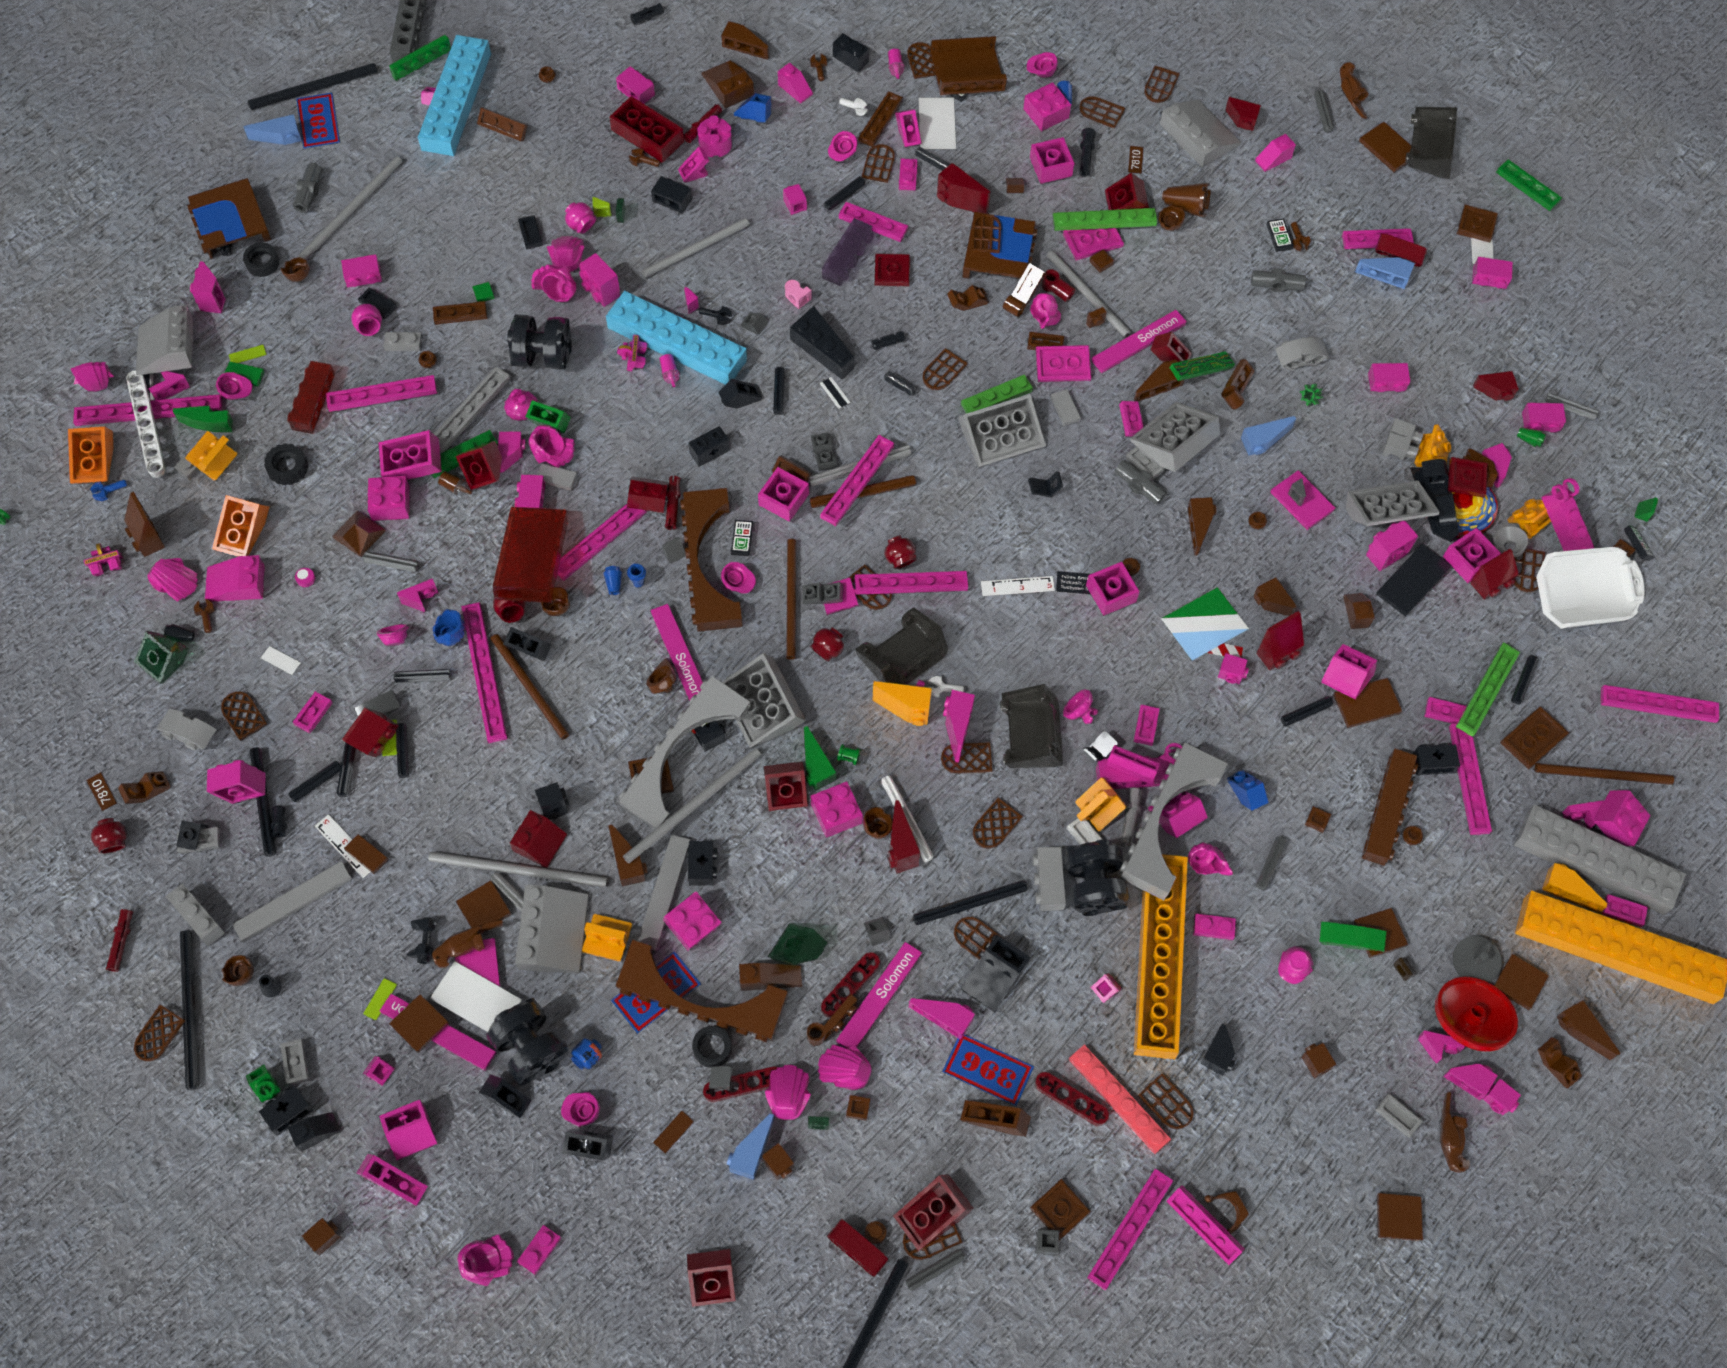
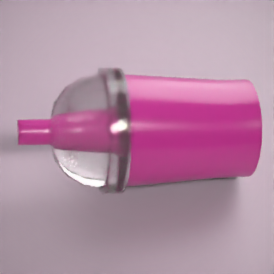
(896, 64)
(669, 369)

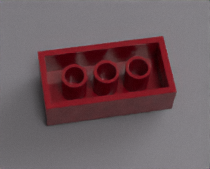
(646, 129)

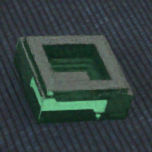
(620, 210)
(819, 1123)

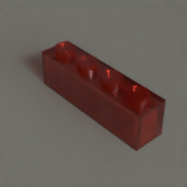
(311, 397)

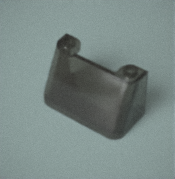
(1433, 140)
(906, 652)
(1033, 728)

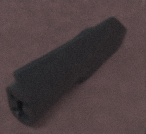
(1434, 480)

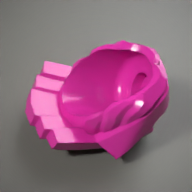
(566, 252)
(555, 282)
(92, 375)
(550, 446)
(173, 578)
(844, 1067)
(788, 1092)
(485, 1260)

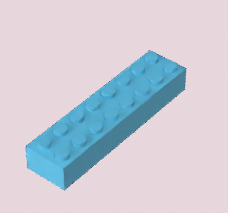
(454, 95)
(677, 336)

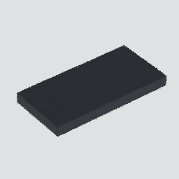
(1413, 580)

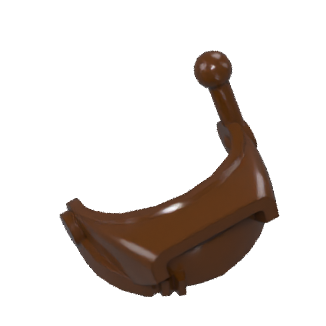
(1241, 1211)

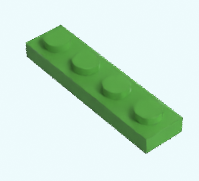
(1004, 392)

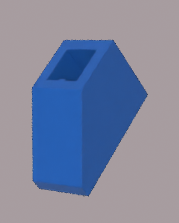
(755, 108)
(1248, 789)

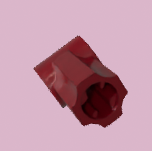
(1057, 285)

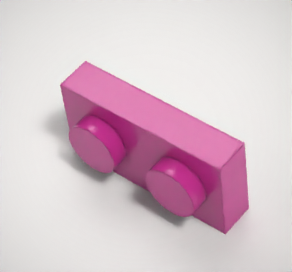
(908, 174)
(1131, 417)
(1443, 710)
(312, 712)
(1146, 725)
(1625, 910)
(1214, 926)
(539, 1250)

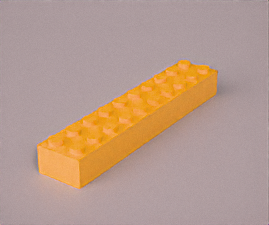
(1622, 947)
(1161, 967)

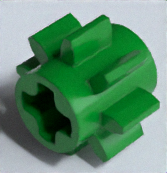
(1309, 390)

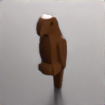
(1353, 88)
(462, 943)
(1453, 1138)

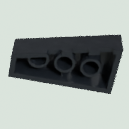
(822, 343)

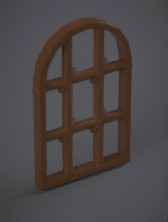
(1158, 79)
(1104, 108)
(874, 163)
(981, 238)
(942, 364)
(1534, 564)
(871, 597)
(969, 938)
(1166, 1094)
(940, 1240)

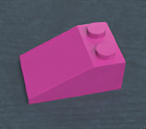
(235, 579)
(958, 714)

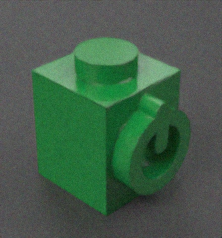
(263, 1083)

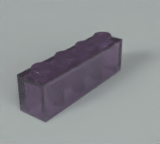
(847, 252)

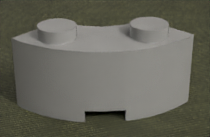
(1301, 352)
(190, 731)

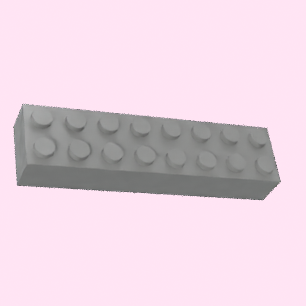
(1600, 859)

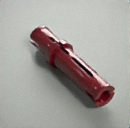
(692, 133)
(673, 495)
(121, 932)

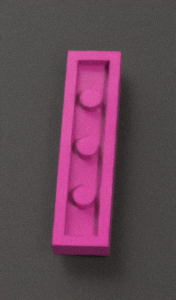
(879, 223)
(1369, 238)
(1205, 1225)

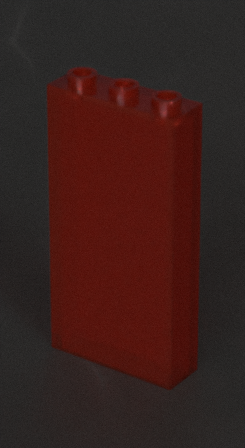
(530, 554)

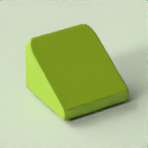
(601, 208)

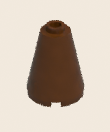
(1191, 197)

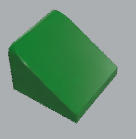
(1646, 509)

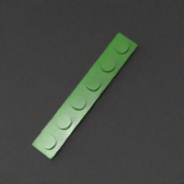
(1104, 219)
(1487, 689)

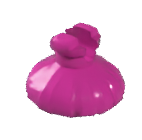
(518, 404)
(1080, 706)

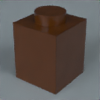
(1318, 1059)
(778, 1162)
(321, 1235)

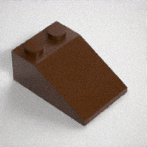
(729, 83)
(141, 528)

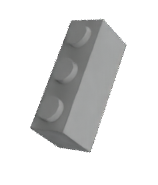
(1049, 879)
(195, 914)

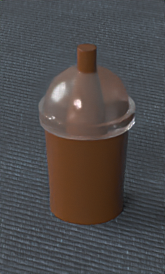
(454, 484)

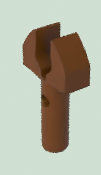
(819, 65)
(641, 158)
(1299, 238)
(205, 614)

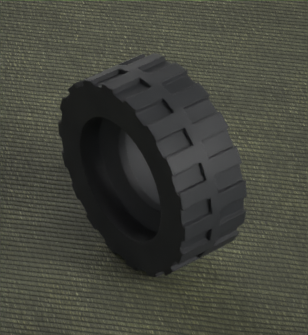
(280, 452)

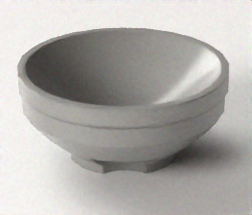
(1512, 535)

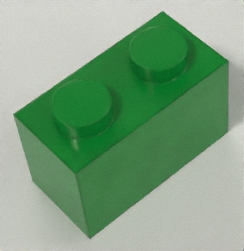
(546, 415)

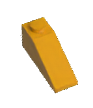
(1571, 887)

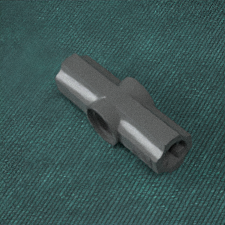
(307, 187)
(1278, 280)
(1140, 482)

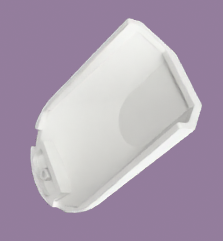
(1590, 587)

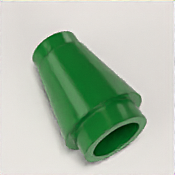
(1532, 436)

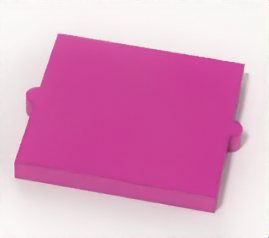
(849, 598)

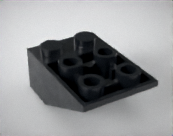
(996, 973)

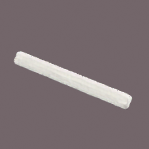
(894, 795)

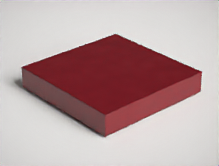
(892, 269)
(1467, 477)

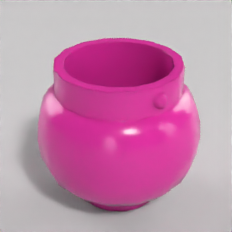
(579, 217)
(366, 319)

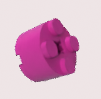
(715, 136)

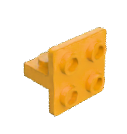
(1433, 446)
(211, 455)
(1531, 517)
(1100, 804)
(606, 937)

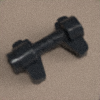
(423, 950)

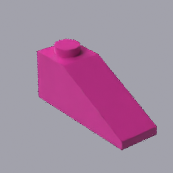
(946, 1015)
(391, 1179)

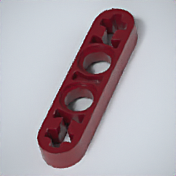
(848, 983)
(744, 1088)
(1073, 1095)

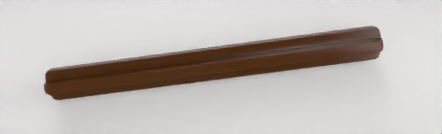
(868, 490)

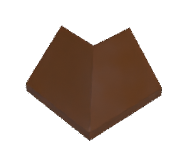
(359, 533)

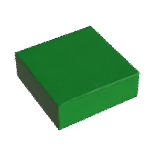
(483, 292)

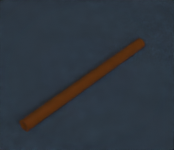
(791, 600)
(530, 687)
(1604, 773)

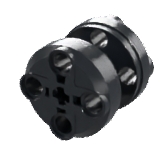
(526, 341)
(1094, 864)
(535, 1053)

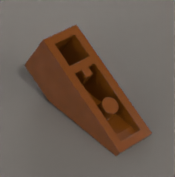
(743, 40)
(1158, 382)
(1200, 517)
(628, 872)
(760, 975)
(1584, 1027)
(996, 1117)

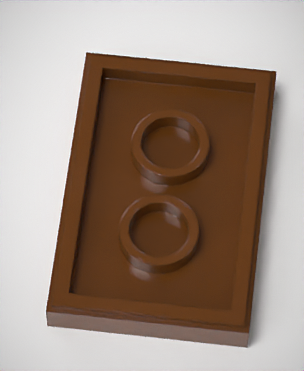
(1387, 146)
(1372, 704)
(1534, 737)

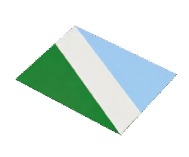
(1204, 623)

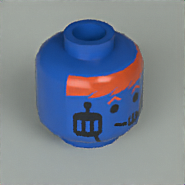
(586, 1053)

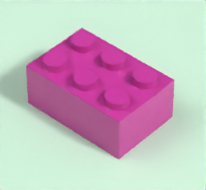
(410, 455)

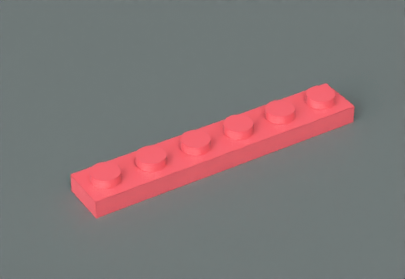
(1119, 1099)

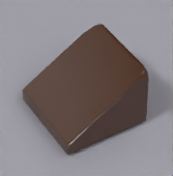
(1014, 185)

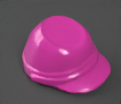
(1043, 64)
(842, 146)
(233, 386)
(738, 577)
(393, 634)
(1295, 965)
(580, 1109)

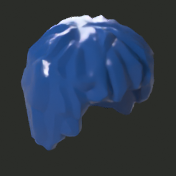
(449, 628)

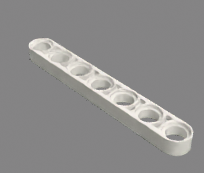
(151, 429)

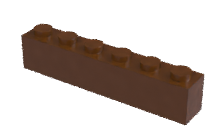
(1389, 807)

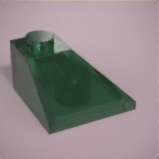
(160, 655)
(798, 945)

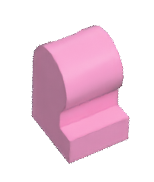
(796, 294)

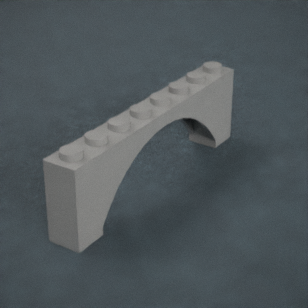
(711, 704)
(1146, 864)

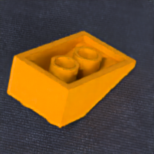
(905, 701)

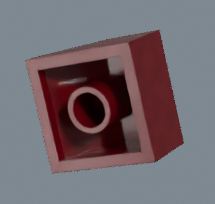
(1127, 194)
(481, 464)
(647, 494)
(1496, 575)
(370, 732)
(785, 786)
(538, 839)
(711, 1277)

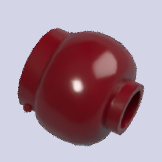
(900, 552)
(509, 610)
(827, 643)
(109, 836)

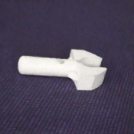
(859, 105)
(942, 686)

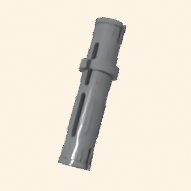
(1130, 820)

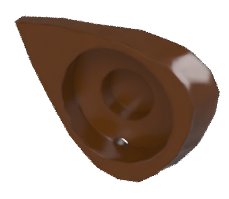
(662, 678)

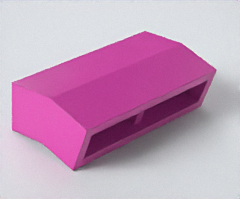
(1133, 764)

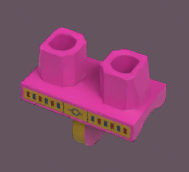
(631, 351)
(95, 563)

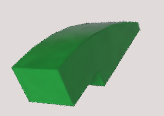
(204, 418)
(1352, 936)

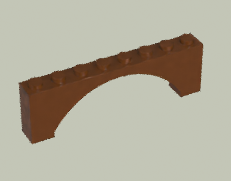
(711, 608)
(757, 1016)

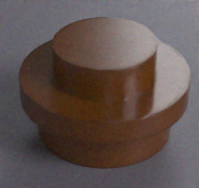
(546, 74)
(427, 359)
(1257, 520)
(1131, 565)
(1412, 835)
(875, 1232)

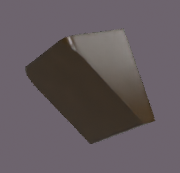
(1404, 968)

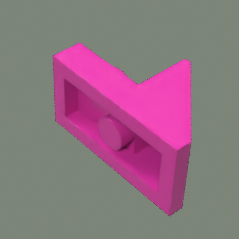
(694, 167)
(173, 384)
(413, 595)
(1583, 811)
(1436, 1043)

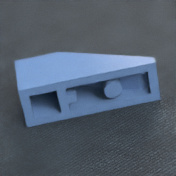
(277, 131)
(1388, 270)
(1261, 437)
(750, 1151)

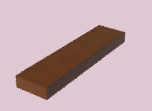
(880, 119)

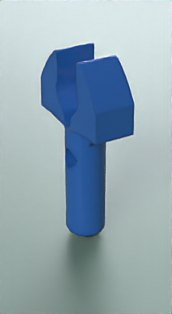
(102, 496)

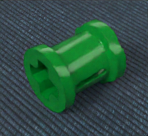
(848, 754)

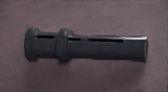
(1086, 145)

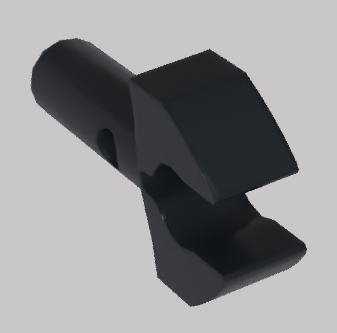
(717, 314)

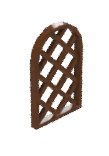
(923, 74)
(251, 731)
(975, 770)
(1002, 837)
(180, 1022)

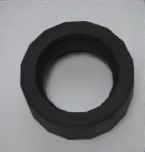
(255, 250)
(700, 1035)

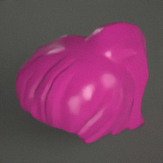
(1045, 310)
(1208, 860)

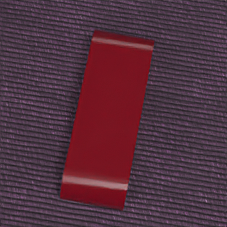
(1399, 248)
(857, 1247)

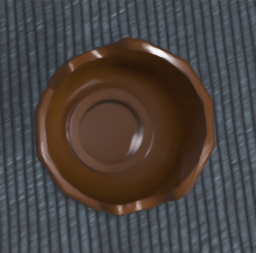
(1171, 218)
(296, 269)
(559, 604)
(877, 823)
(238, 970)

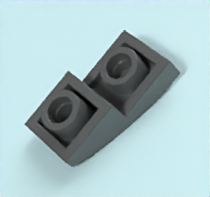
(823, 451)
(822, 594)
(384, 703)

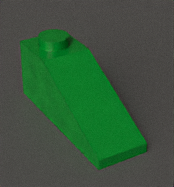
(818, 768)

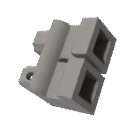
(1399, 440)

